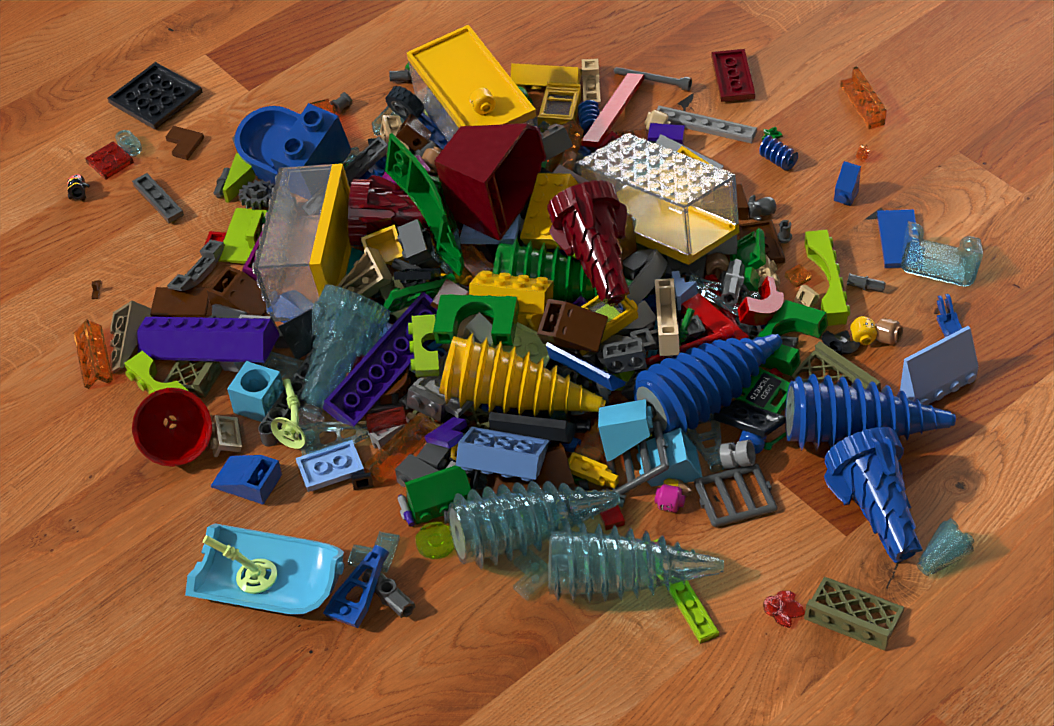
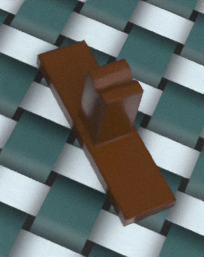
(96, 288)

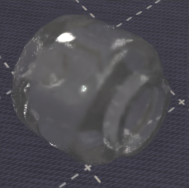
(310, 415)

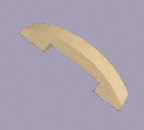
(590, 80)

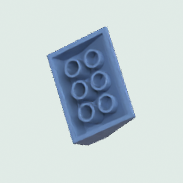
(501, 453)

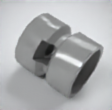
(737, 454)

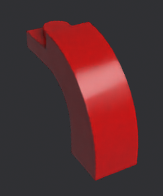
(757, 311)

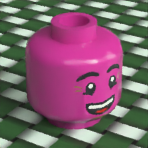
(669, 498)

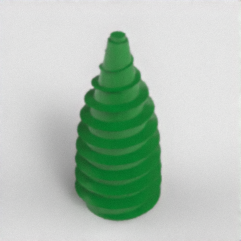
(565, 271)

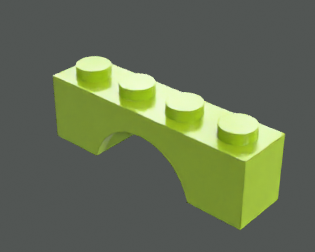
(143, 370)

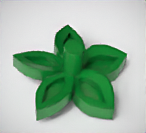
(773, 132)

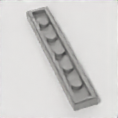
(710, 125)

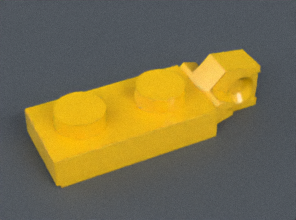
(592, 471)

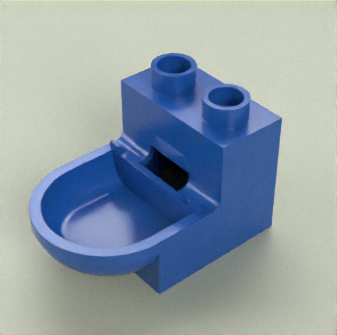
(283, 138)

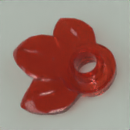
(784, 608)

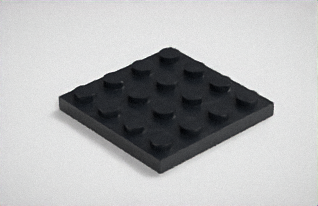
(155, 95)

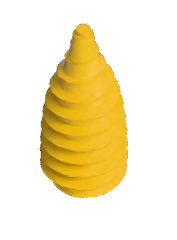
(509, 381)

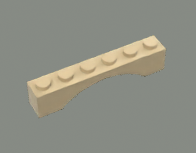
(666, 317)

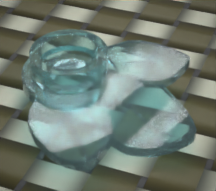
(444, 265)

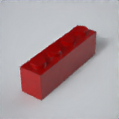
(710, 316)

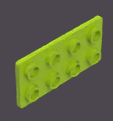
(242, 235)

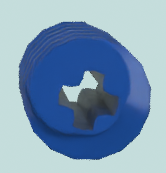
(587, 114)
(777, 153)

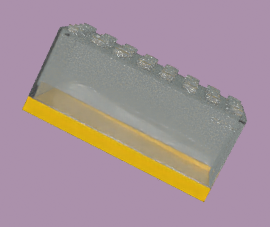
(454, 67)
(676, 200)
(303, 238)

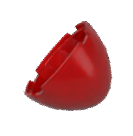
(177, 444)

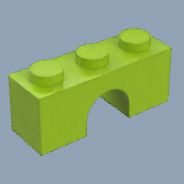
(424, 362)

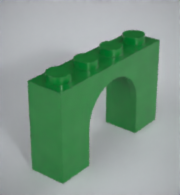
(455, 308)
(792, 318)

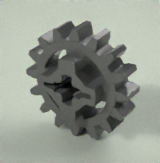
(256, 194)

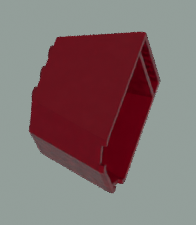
(490, 174)

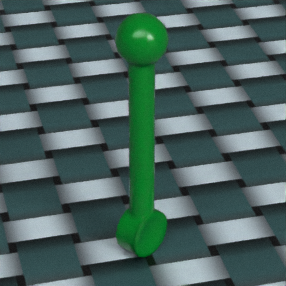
(768, 445)

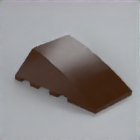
(554, 469)

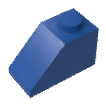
(847, 183)

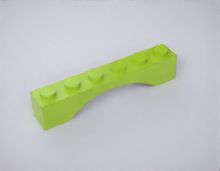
(819, 250)

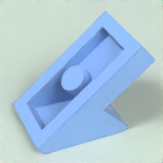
(683, 289)

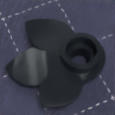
(840, 342)

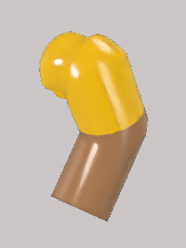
(678, 483)

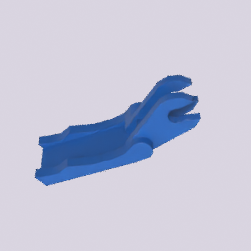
(948, 322)

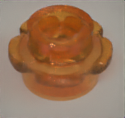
(862, 152)

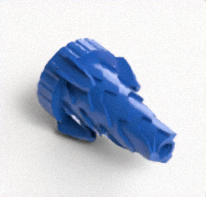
(870, 472)

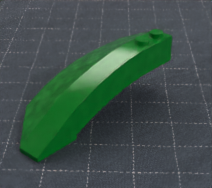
(418, 185)

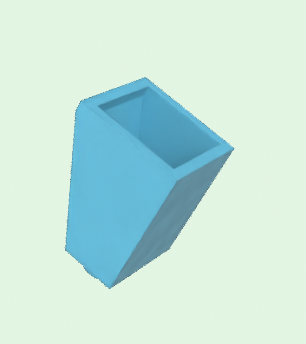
(624, 426)
(681, 455)

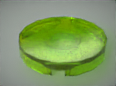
(434, 540)

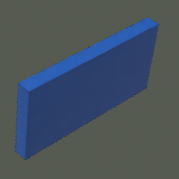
(892, 232)

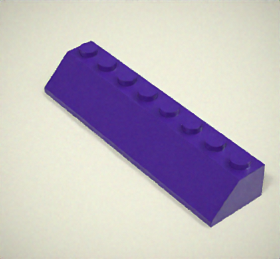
(207, 339)
(377, 368)

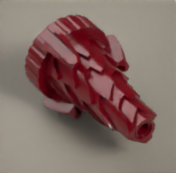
(377, 205)
(588, 223)

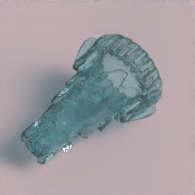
(344, 330)

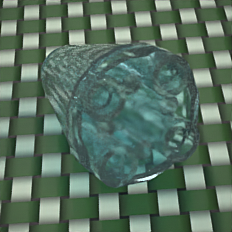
(945, 548)

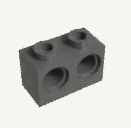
(624, 356)

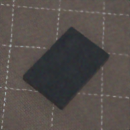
(750, 418)

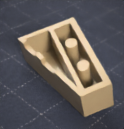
(367, 274)

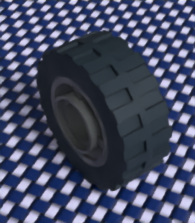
(404, 102)

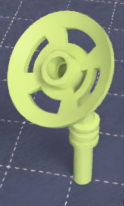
(291, 427)
(255, 569)

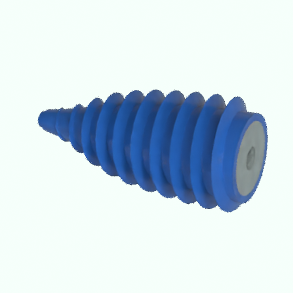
(702, 380)
(833, 412)

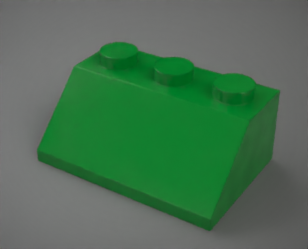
(434, 492)

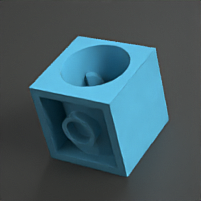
(255, 390)

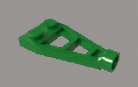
(399, 298)

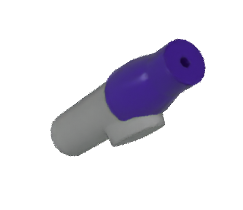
(405, 510)

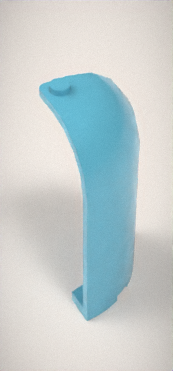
(304, 570)

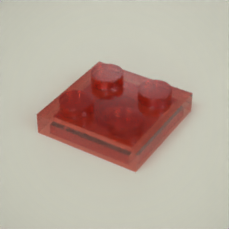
(109, 160)

